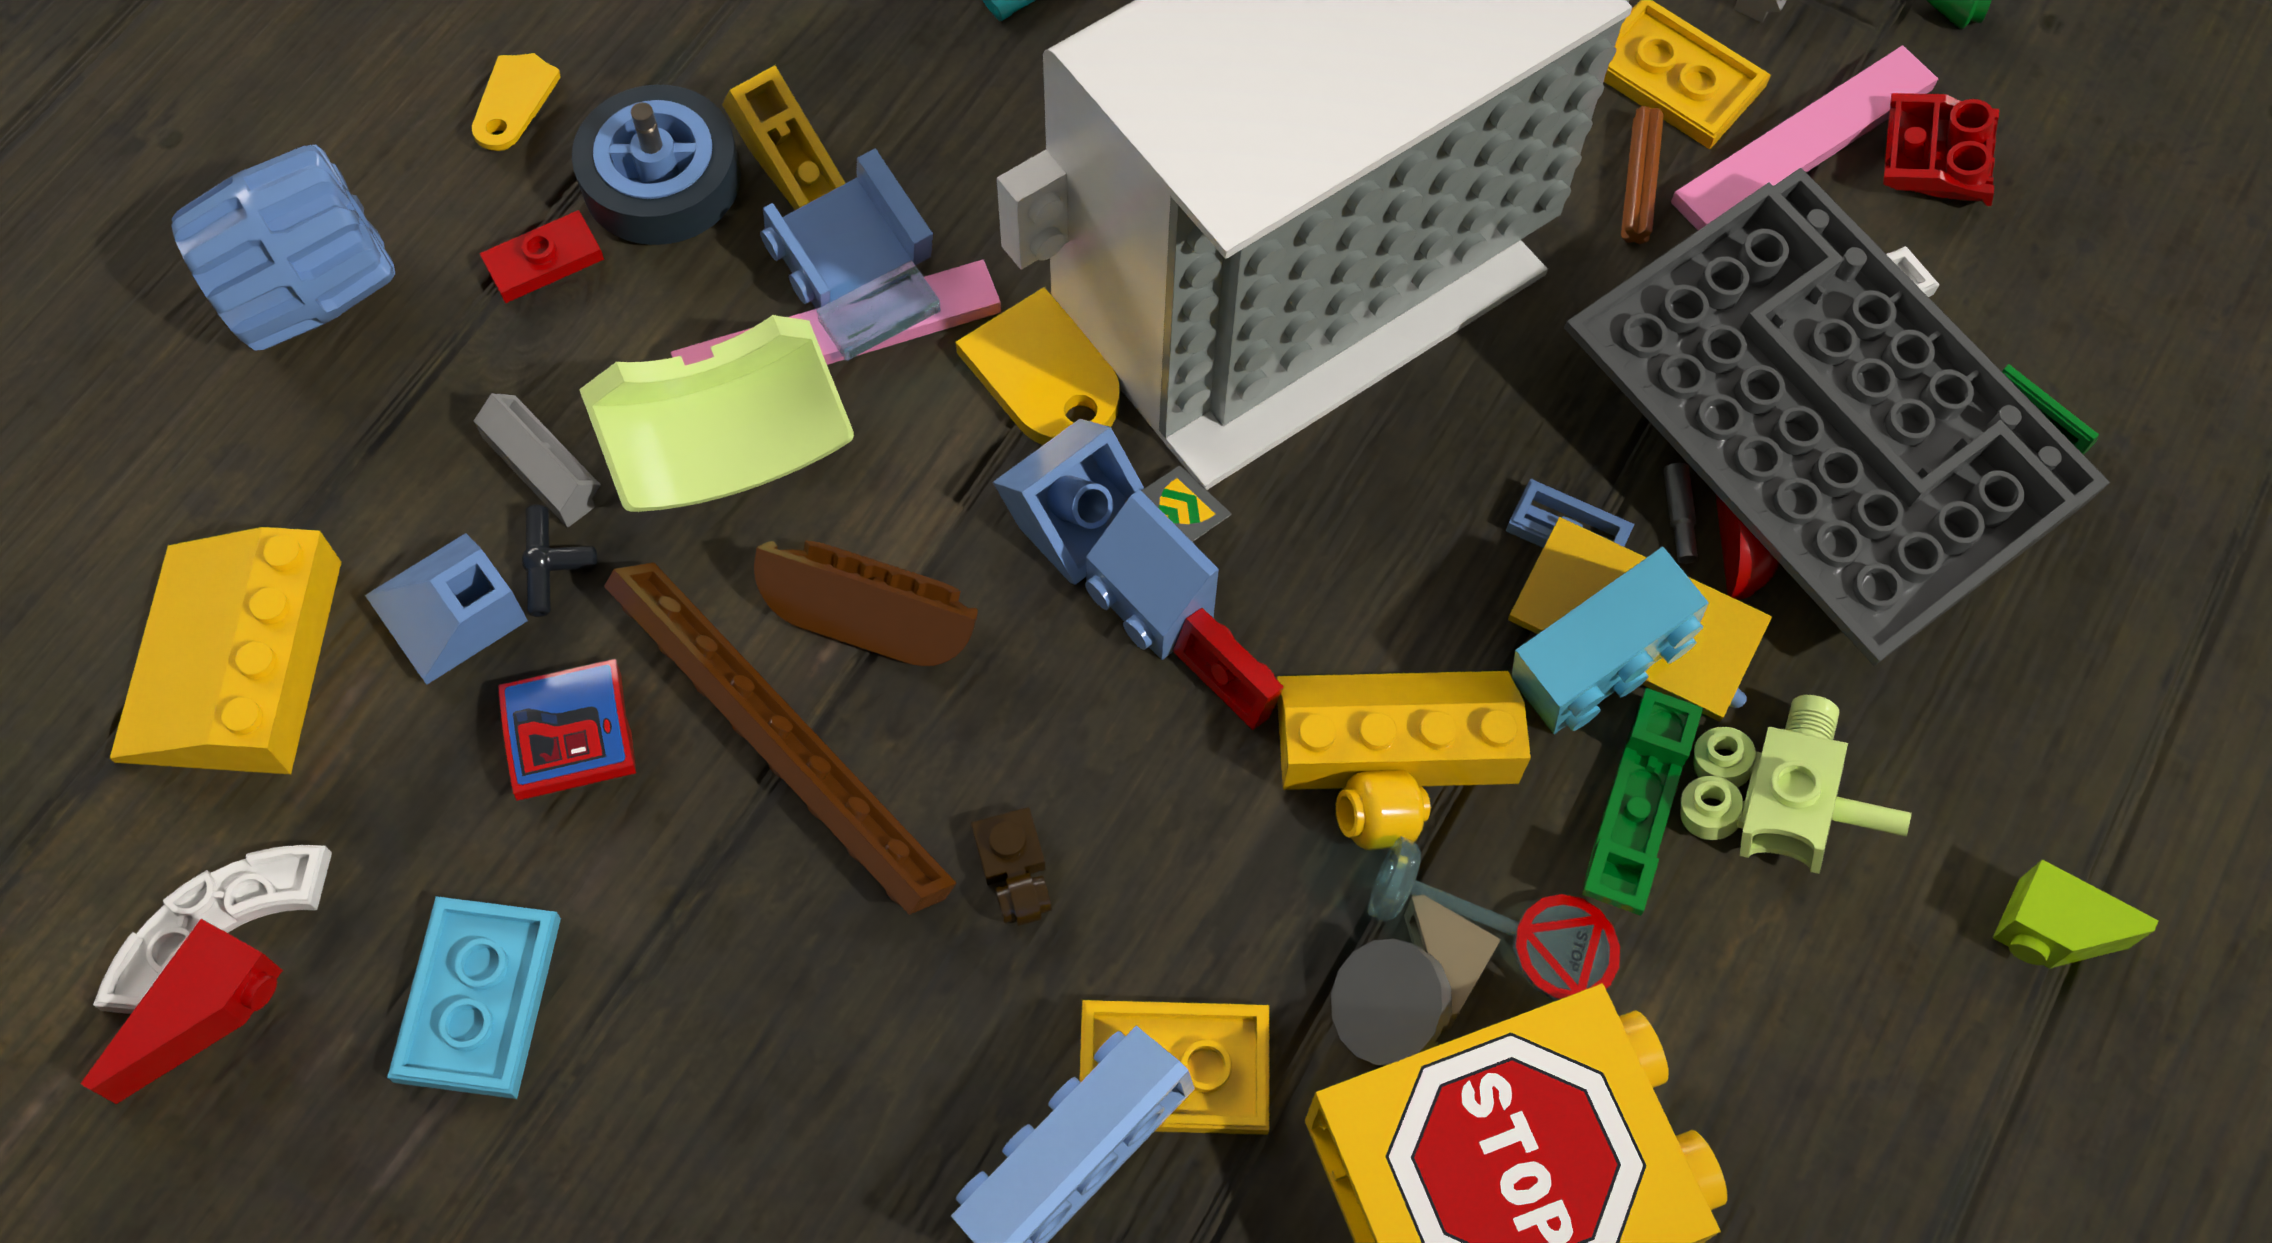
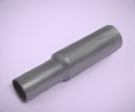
(1681, 510)

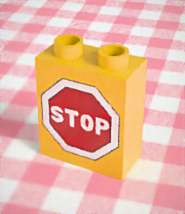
(1520, 1138)

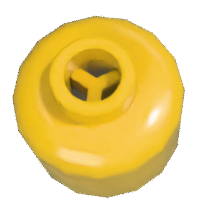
(1382, 807)

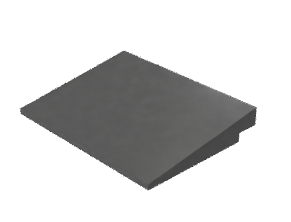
(1836, 412)

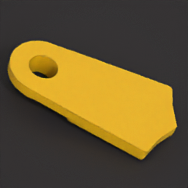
(512, 99)

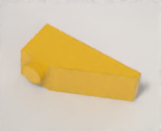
(782, 138)

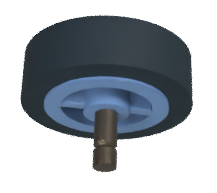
(656, 164)

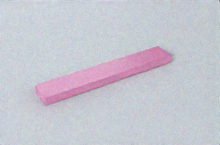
(1805, 137)
(963, 293)

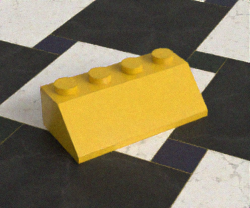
(1430, 724)

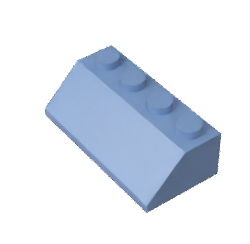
(1078, 1145)

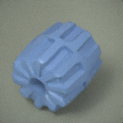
(282, 247)

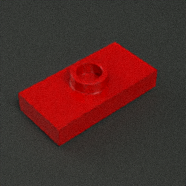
(542, 256)

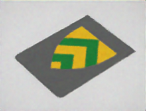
(1186, 503)

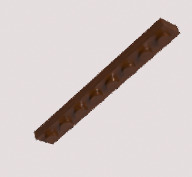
(781, 737)

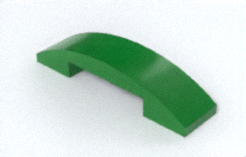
(1640, 802)

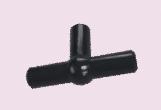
(540, 560)

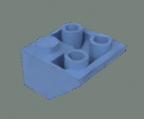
(447, 607)

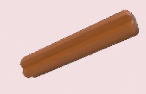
(1642, 175)

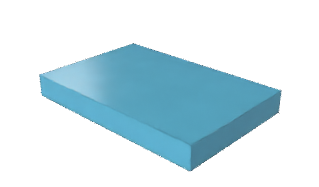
(475, 998)

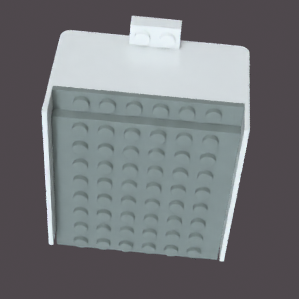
(1297, 193)

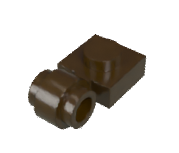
(1011, 853)

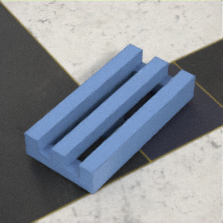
(1536, 524)

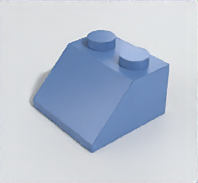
(1070, 493)
(1150, 575)

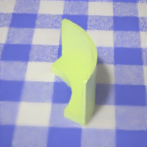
(719, 423)

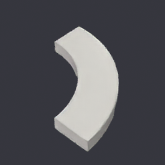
(227, 898)

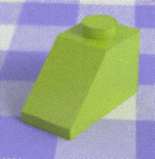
(2065, 920)

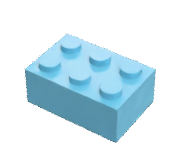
(1610, 642)

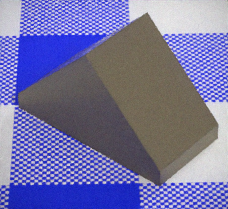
(1453, 942)

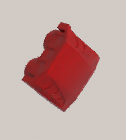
(1941, 146)

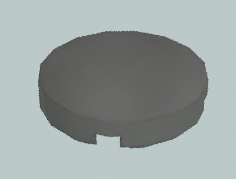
(1390, 1001)

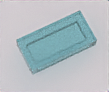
(878, 310)

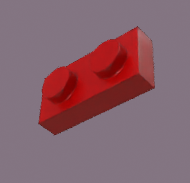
(1228, 668)

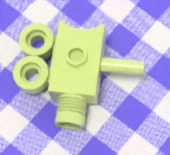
(1789, 787)

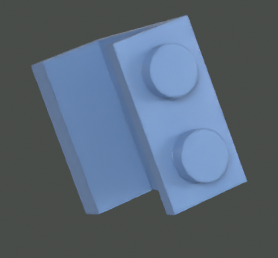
(848, 234)

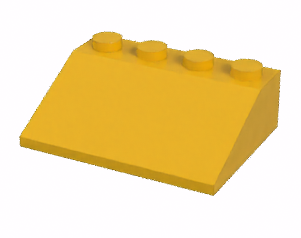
(230, 652)

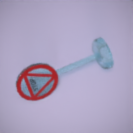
(1558, 942)

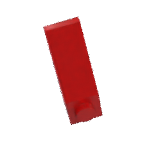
(193, 1003)

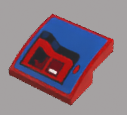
(566, 729)

